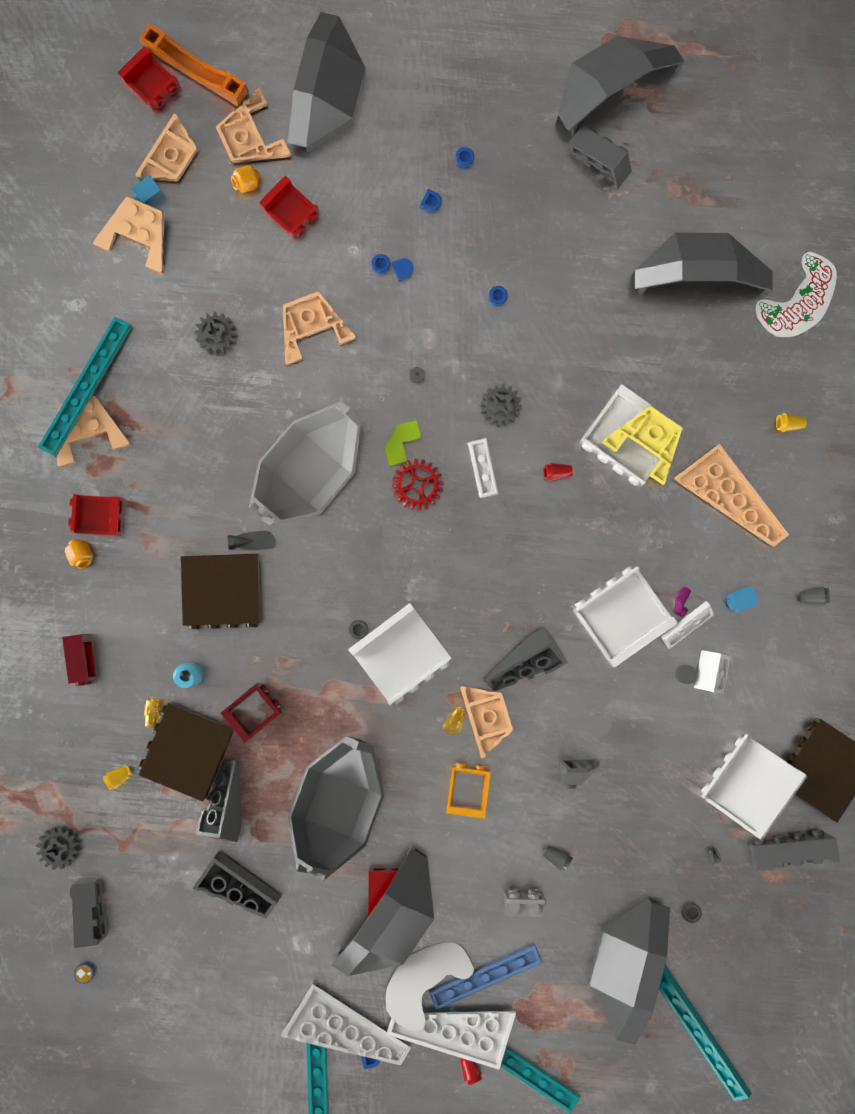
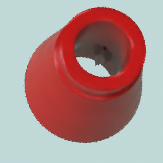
(557, 471)
(470, 1071)

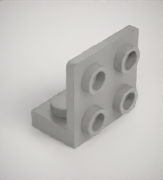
(524, 903)

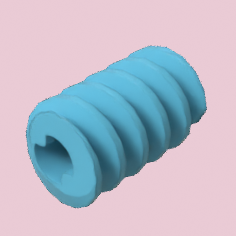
(180, 675)

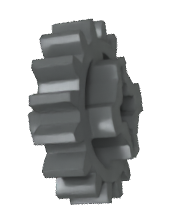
(207, 335)
(511, 396)
(58, 855)

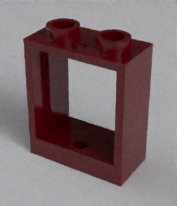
(79, 659)
(237, 725)

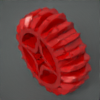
(433, 478)

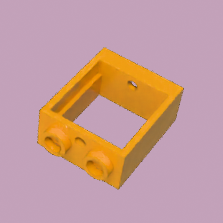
(468, 811)

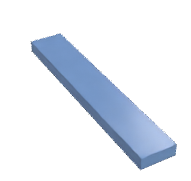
(485, 976)

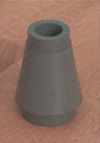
(816, 596)
(558, 858)

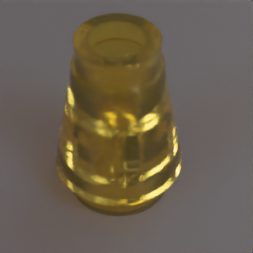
(152, 711)
(454, 721)

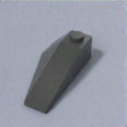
(533, 656)
(576, 771)
(223, 812)

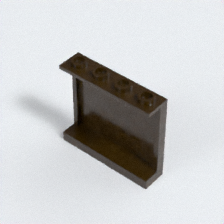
(220, 590)
(185, 751)
(829, 765)

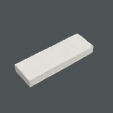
(483, 468)
(687, 625)

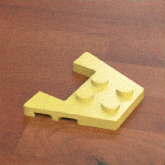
(654, 433)

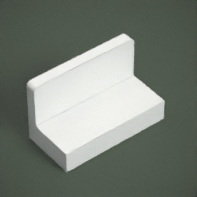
(712, 671)

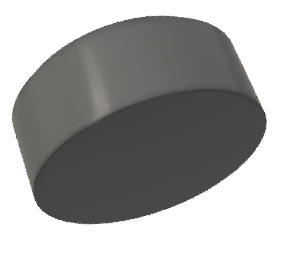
(358, 629)
(686, 674)
(691, 912)

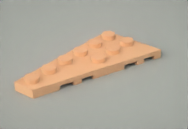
(725, 487)

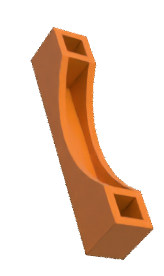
(171, 52)

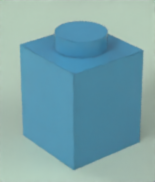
(147, 191)
(742, 599)

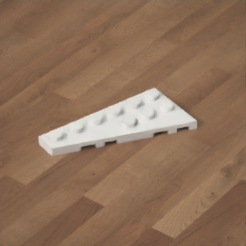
(334, 1025)
(468, 1035)

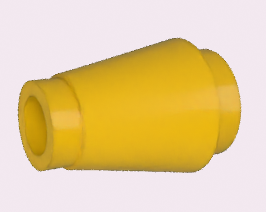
(790, 422)
(117, 777)

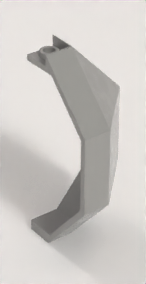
(307, 465)

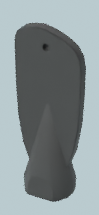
(252, 540)

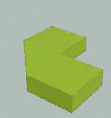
(402, 434)

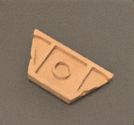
(169, 154)
(487, 717)

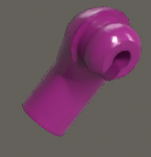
(680, 601)

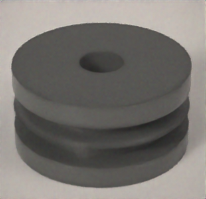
(417, 370)
(714, 856)

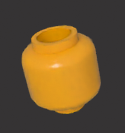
(245, 179)
(79, 553)

